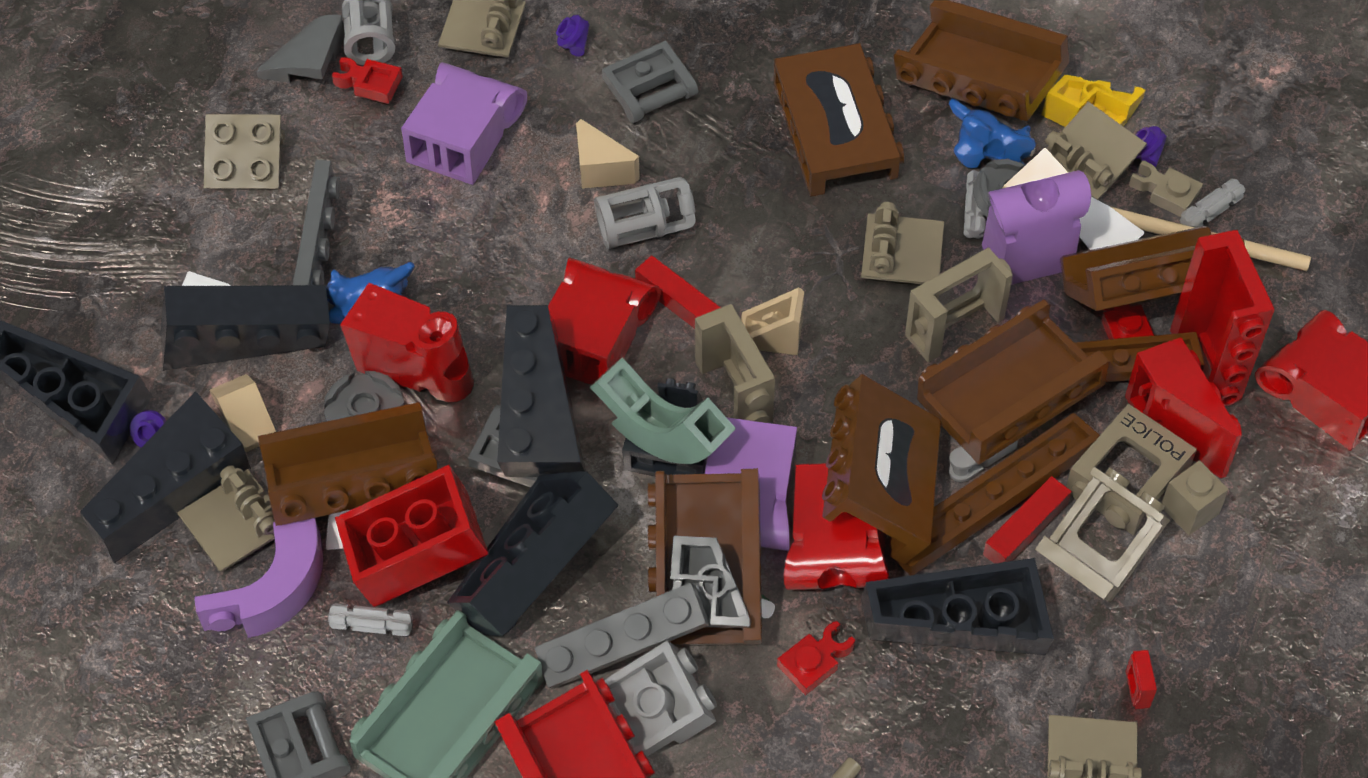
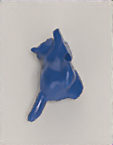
(986, 137)
(345, 291)

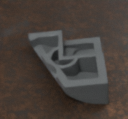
(307, 52)
(704, 564)

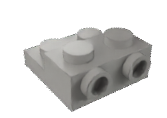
(661, 698)

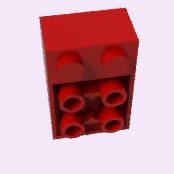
(1177, 395)

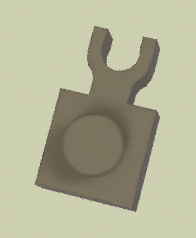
(1169, 191)

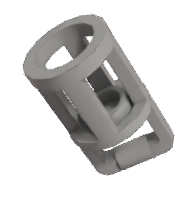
(364, 20)
(654, 209)

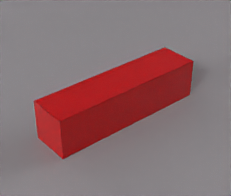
(675, 292)
(1027, 522)

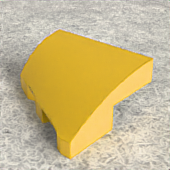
(1073, 92)

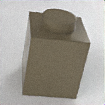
(1194, 497)

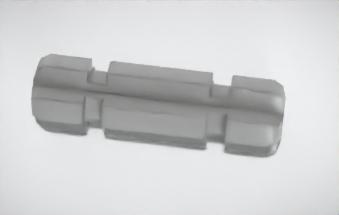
(1213, 204)
(974, 217)
(370, 619)

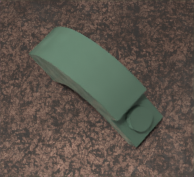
(656, 425)

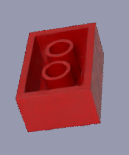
(410, 536)

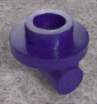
(573, 34)
(1155, 142)
(145, 426)

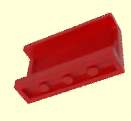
(1226, 309)
(575, 737)

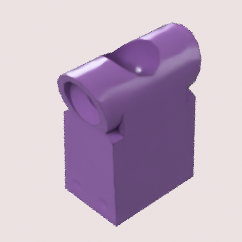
(460, 122)
(1037, 223)
(771, 451)

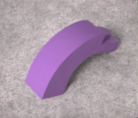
(275, 595)

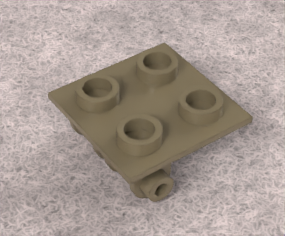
(482, 26)
(1096, 147)
(242, 151)
(901, 247)
(231, 518)
(1091, 748)

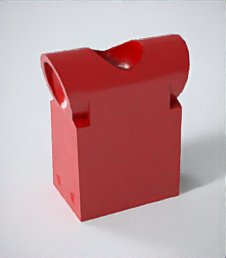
(598, 317)
(408, 344)
(1323, 378)
(827, 551)

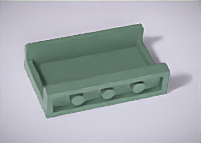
(445, 706)

